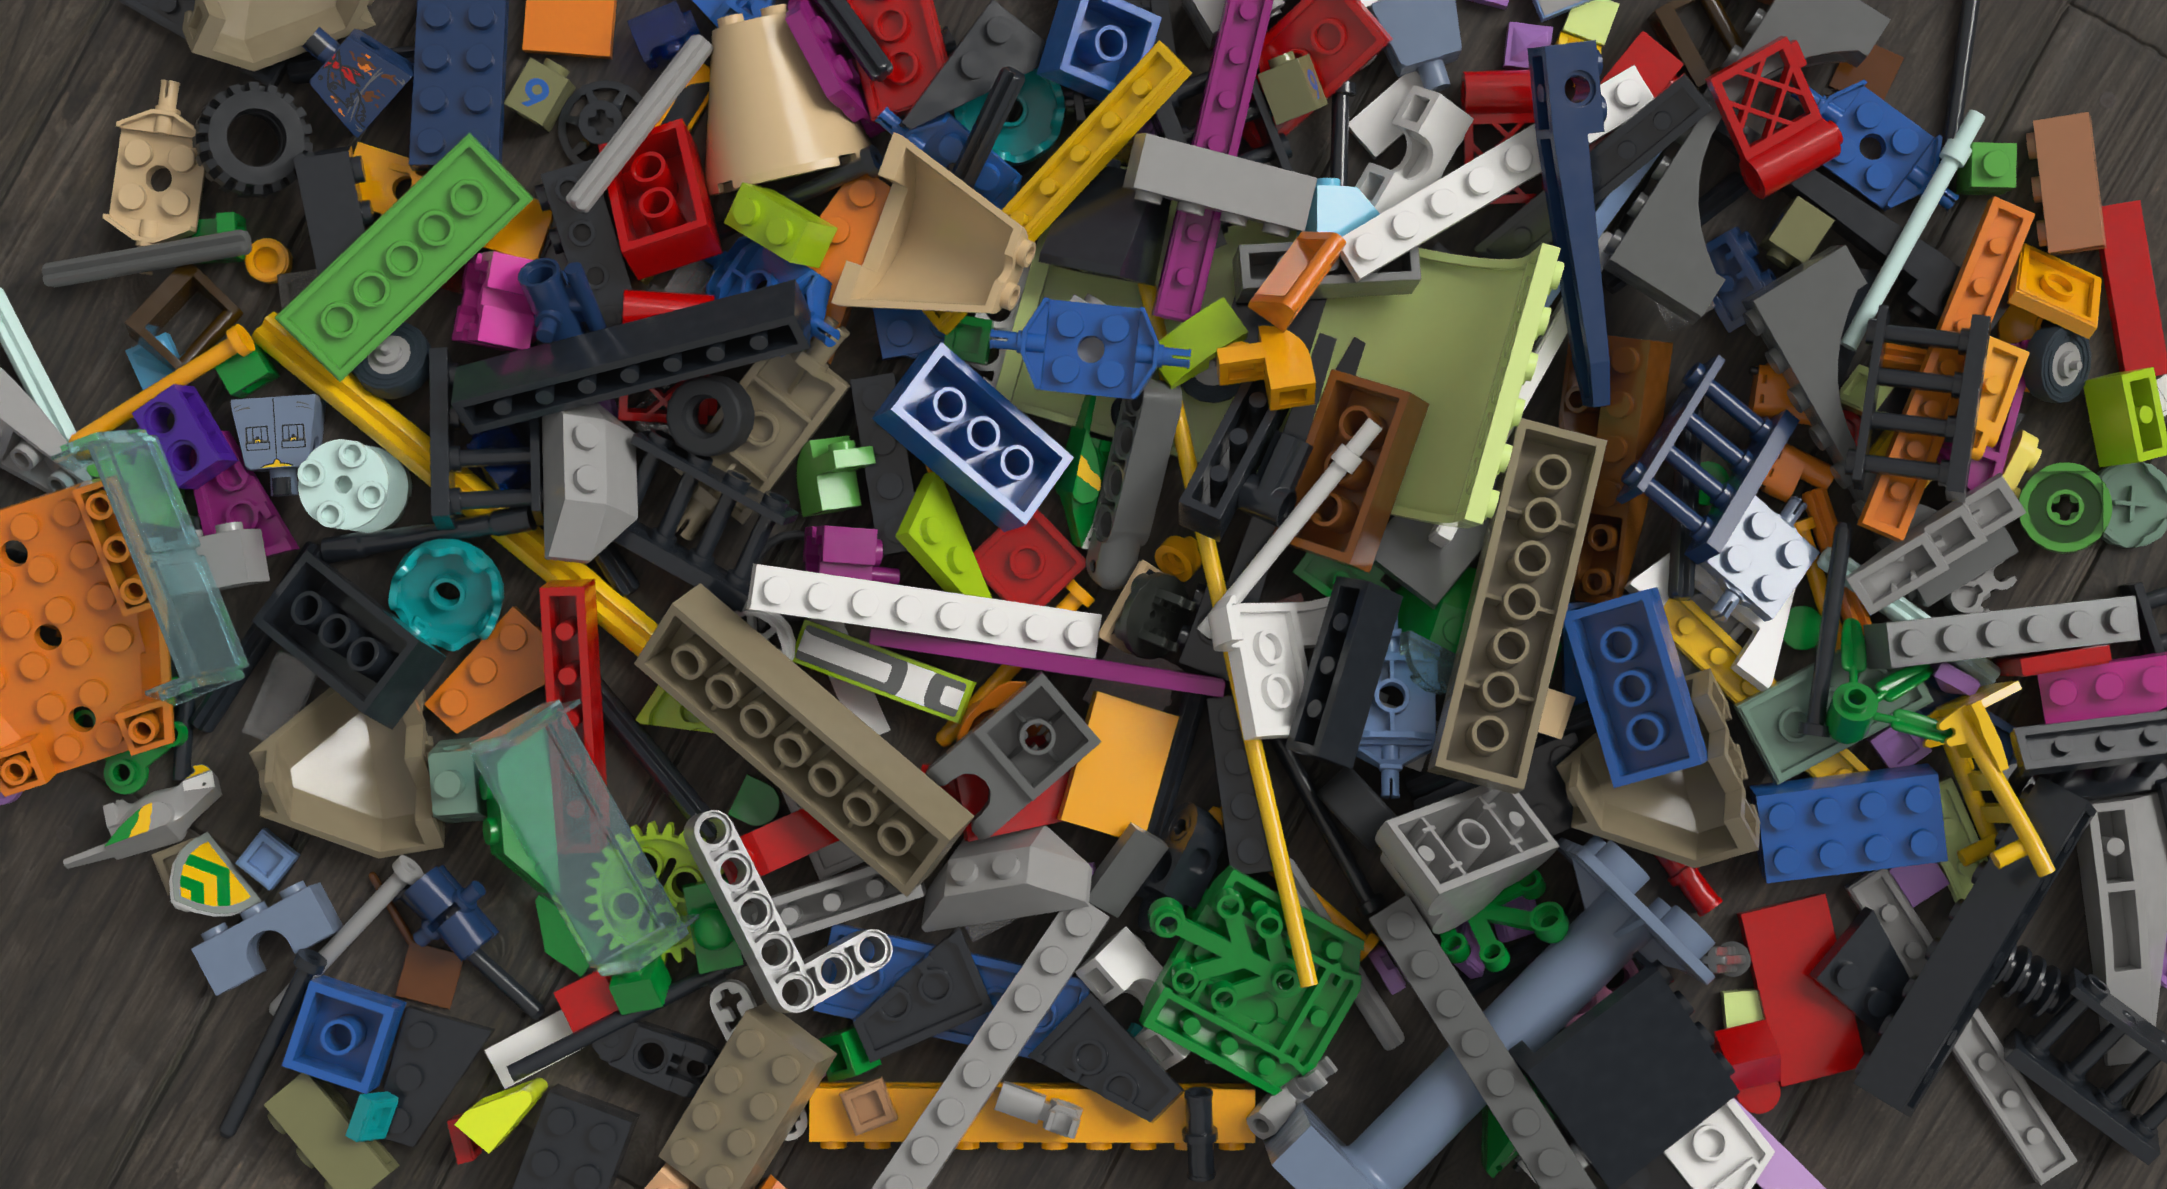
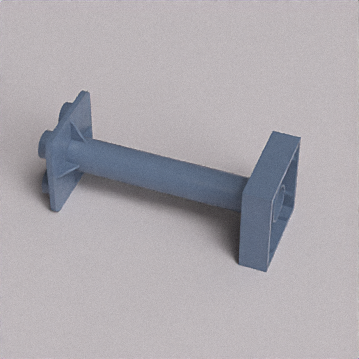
(1527, 1010)

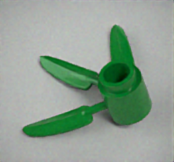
(1856, 705)

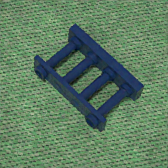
(1748, 466)

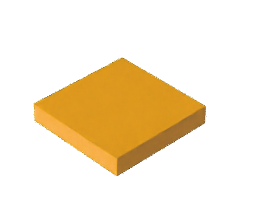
(2055, 291)

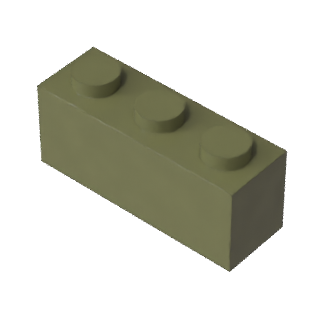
(317, 1122)

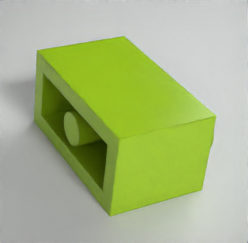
(780, 225)
(2126, 417)

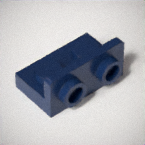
(1736, 261)

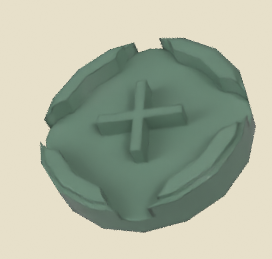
(2137, 503)

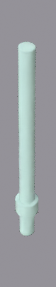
(1953, 155)

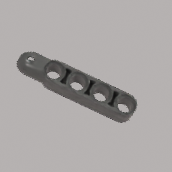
(1132, 483)

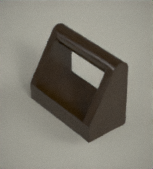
(1677, 41)
(167, 301)

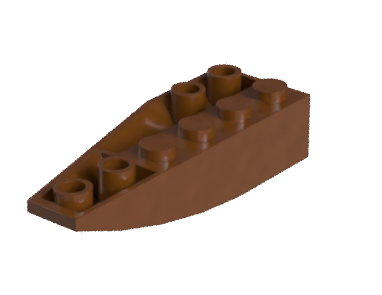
(1628, 424)

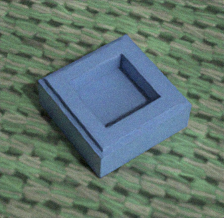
(267, 859)

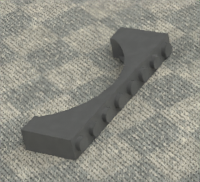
(1664, 244)
(1803, 328)
(1478, 1048)

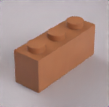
(2067, 184)

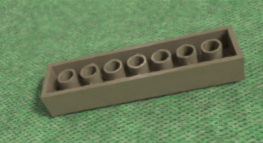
(1517, 608)
(803, 739)

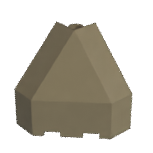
(267, 31)
(351, 778)
(1681, 815)

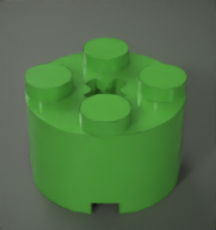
(2083, 489)

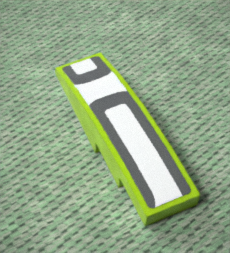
(883, 671)

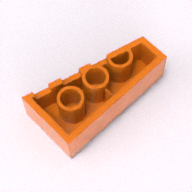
(856, 215)

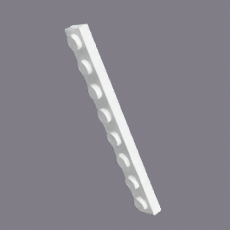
(1473, 186)
(923, 611)

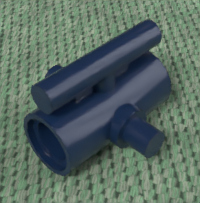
(556, 305)
(450, 912)

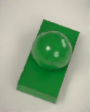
(710, 934)

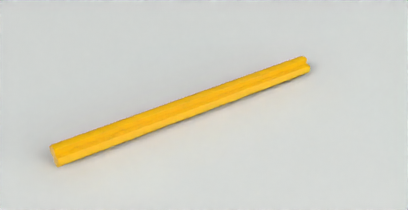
(412, 449)

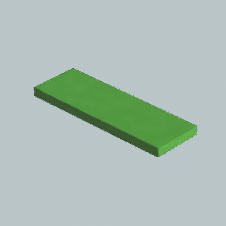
(404, 257)

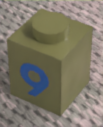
(1292, 87)
(540, 93)
(1795, 234)

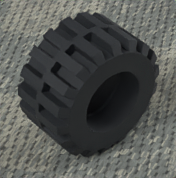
(217, 157)

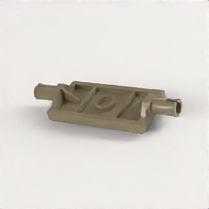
(790, 404)

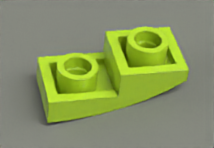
(1203, 334)

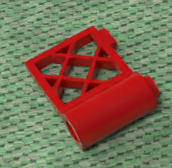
(1494, 100)
(1795, 146)
(647, 304)

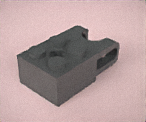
(1003, 759)

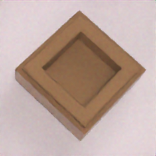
(868, 1105)

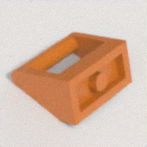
(1297, 277)

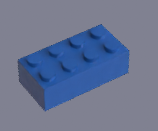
(973, 437)
(1635, 687)
(1849, 823)

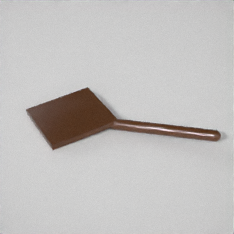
(1877, 69)
(428, 971)

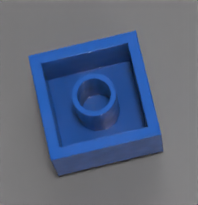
(1096, 44)
(344, 1034)

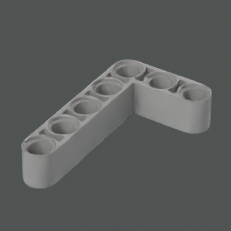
(769, 925)

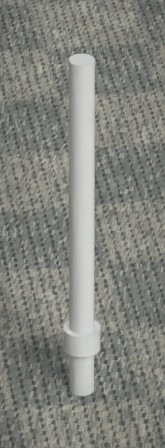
(1346, 460)

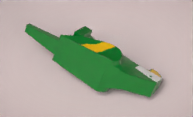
(1083, 477)

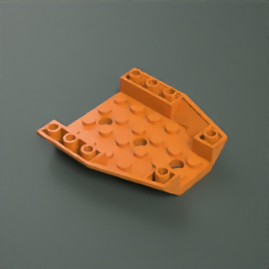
(109, 647)

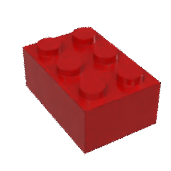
(663, 204)

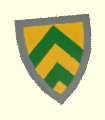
(208, 882)

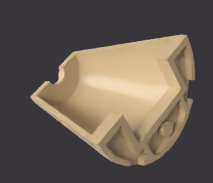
(769, 108)
(936, 244)

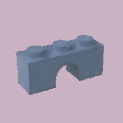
(233, 954)

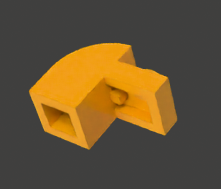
(1277, 359)

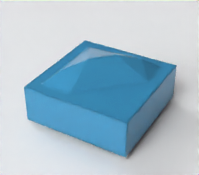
(146, 366)

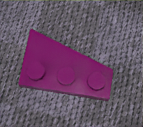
(240, 497)

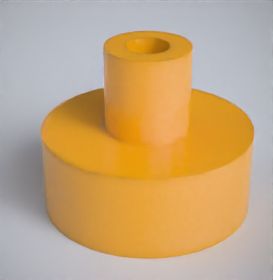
(1179, 557)

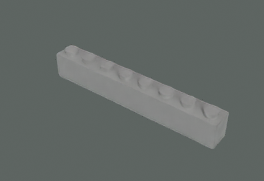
(993, 1049)

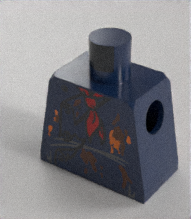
(356, 76)

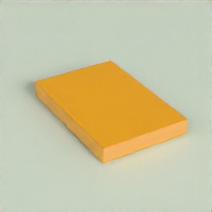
(1123, 772)

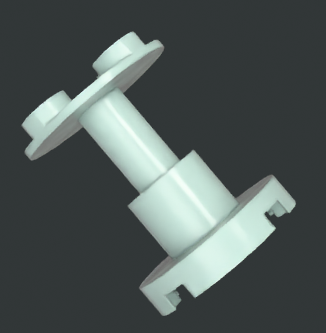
(354, 486)

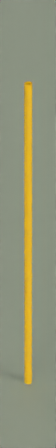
(1254, 748)

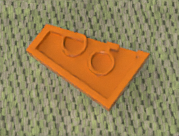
(493, 674)

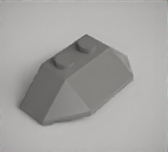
(586, 482)
(1007, 879)

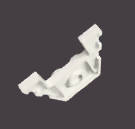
(1761, 652)
(1722, 1151)

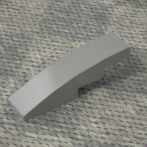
(1935, 544)

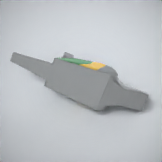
(154, 819)

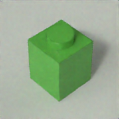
(1988, 169)

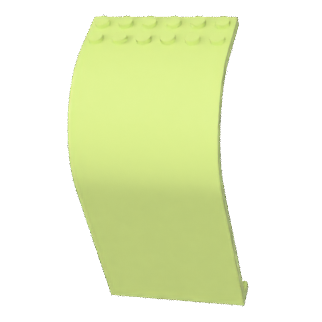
(1452, 342)

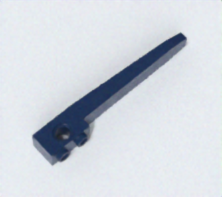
(1567, 179)

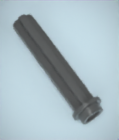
(1729, 959)

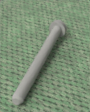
(405, 872)

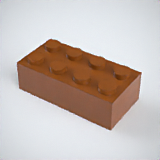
(1358, 509)

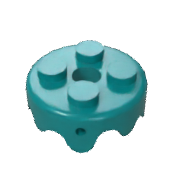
(1036, 128)
(442, 620)

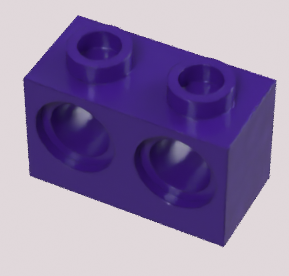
(192, 430)

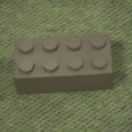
(748, 1102)

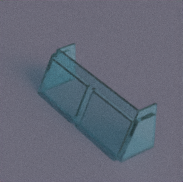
(166, 559)
(578, 840)

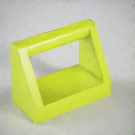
(498, 1114)

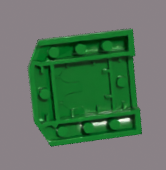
(1263, 1035)

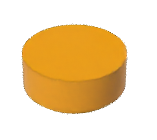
(268, 260)

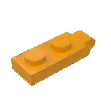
(2001, 379)

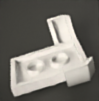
(1266, 658)

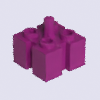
(846, 553)

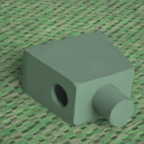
(455, 782)

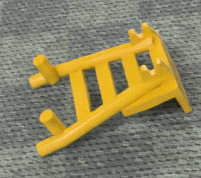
(1977, 739)

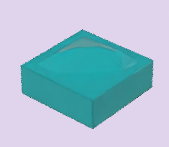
(372, 1116)

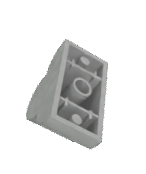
(1463, 852)

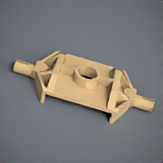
(147, 144)

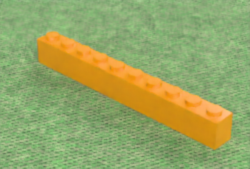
(1099, 1126)

